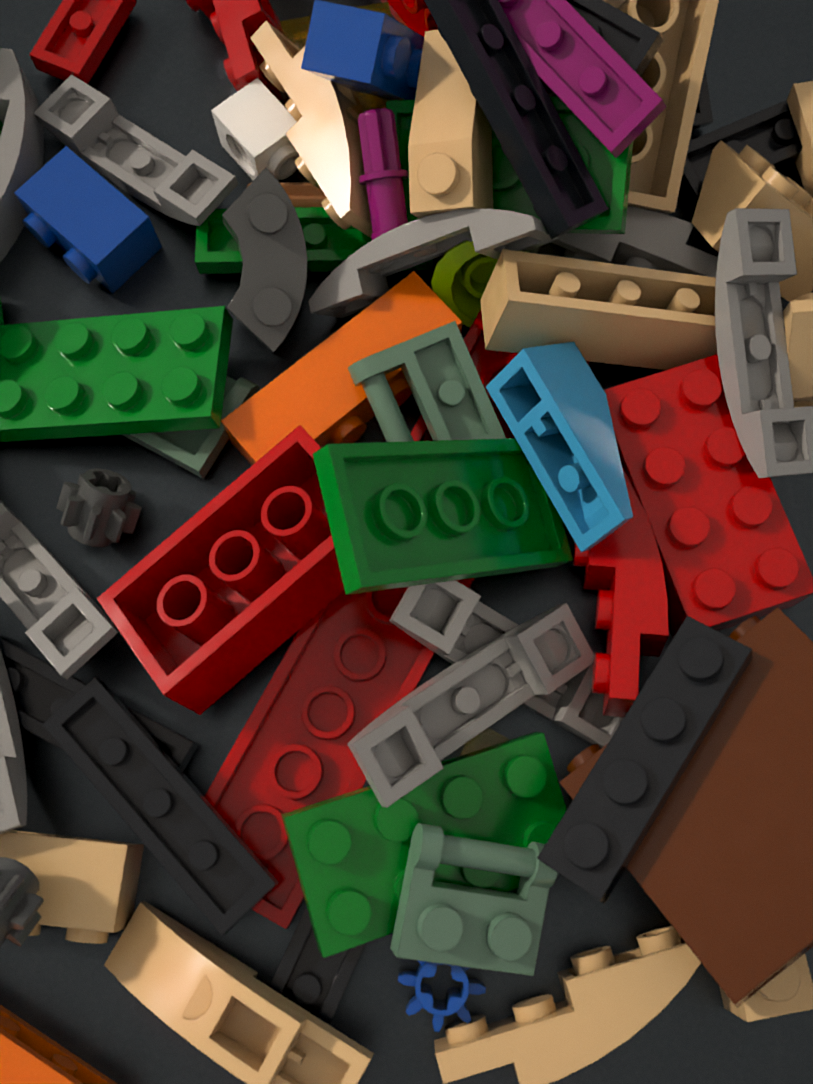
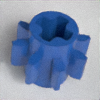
(455, 996)

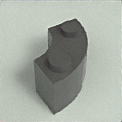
(271, 257)

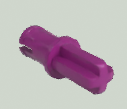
(382, 170)

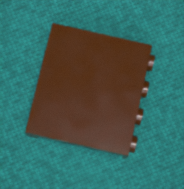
(737, 831)

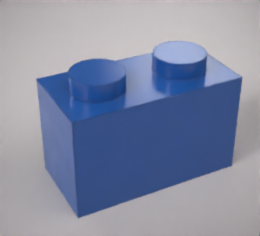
(363, 51)
(88, 219)

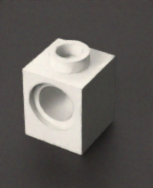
(254, 131)

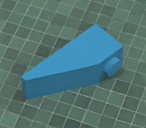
(567, 437)

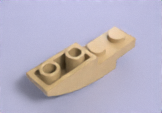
(324, 129)
(602, 1008)
(226, 1009)

